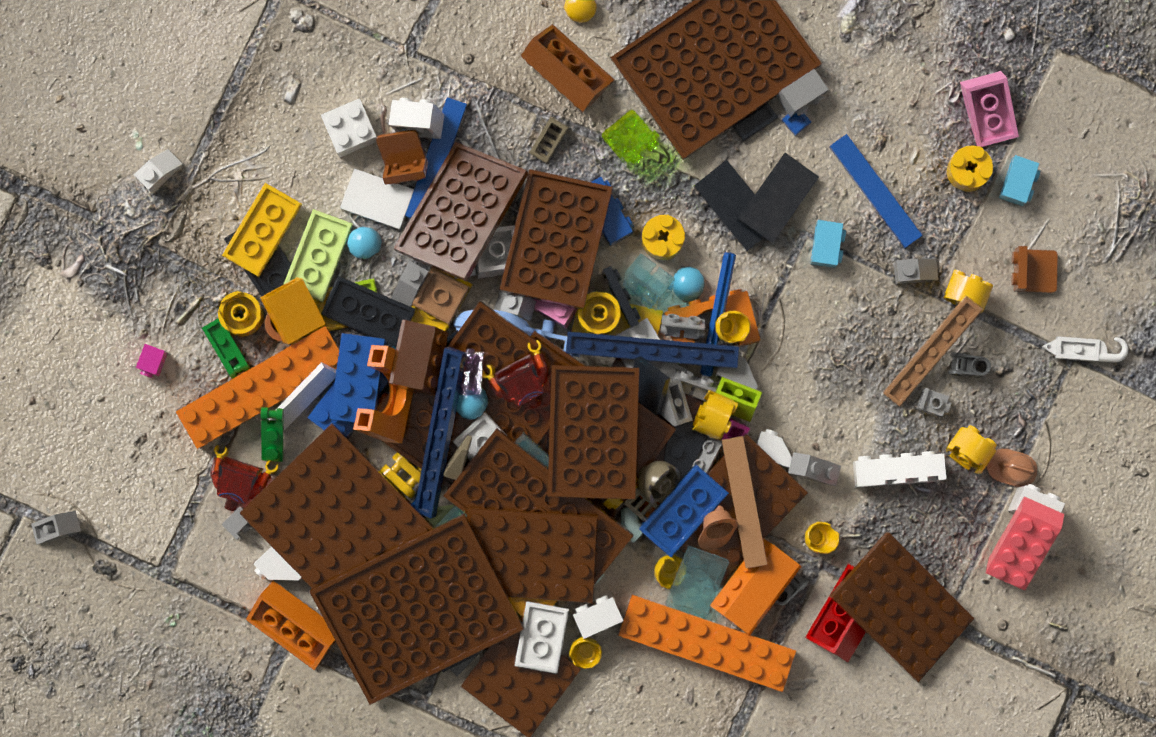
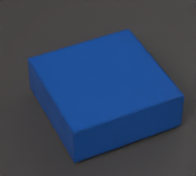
(796, 123)

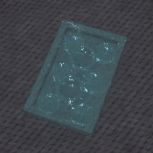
(697, 582)

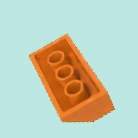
(755, 589)
(292, 624)

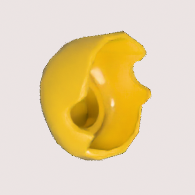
(580, 10)
(732, 326)
(821, 538)
(666, 570)
(585, 652)

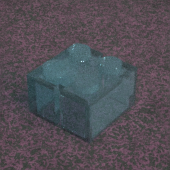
(651, 289)

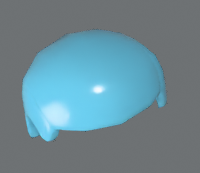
(364, 242)
(688, 283)
(472, 405)

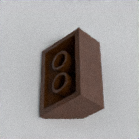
(418, 357)

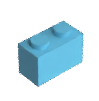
(1019, 181)
(827, 244)

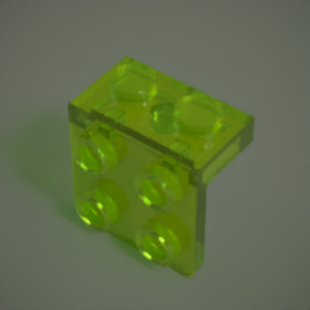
(630, 138)

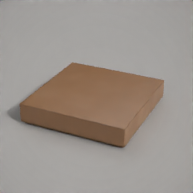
(440, 296)

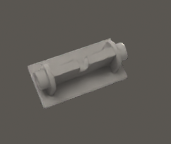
(692, 326)
(689, 381)
(708, 454)

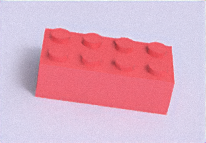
(1024, 543)

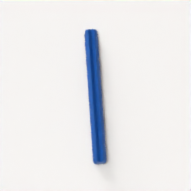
(719, 303)

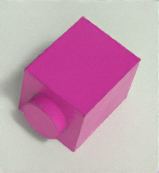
(151, 361)
(736, 429)

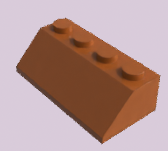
(567, 67)

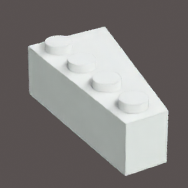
(899, 470)

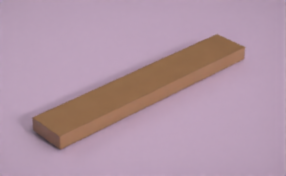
(933, 350)
(744, 502)

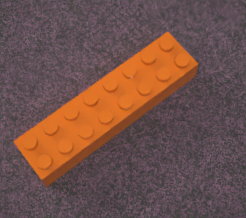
(257, 388)
(707, 643)

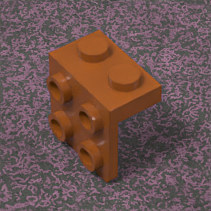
(402, 157)
(1034, 270)

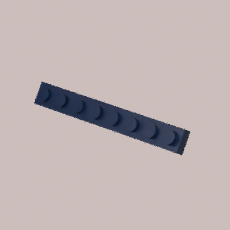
(652, 350)
(440, 431)

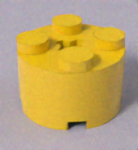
(973, 157)
(667, 226)
(971, 286)
(601, 302)
(229, 309)
(714, 415)
(971, 449)

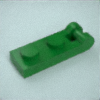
(225, 348)
(272, 434)

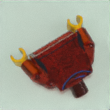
(521, 380)
(238, 480)

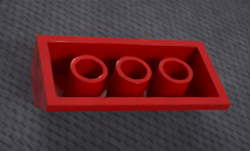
(835, 628)

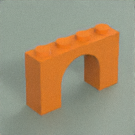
(736, 301)
(391, 422)

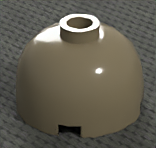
(657, 480)

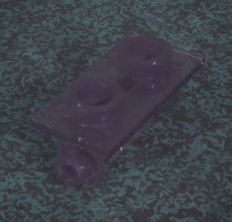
(472, 373)

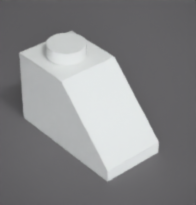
(158, 170)
(775, 447)
(275, 567)

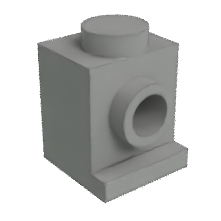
(925, 403)
(236, 524)

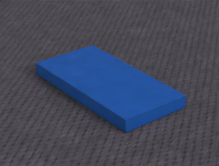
(683, 510)

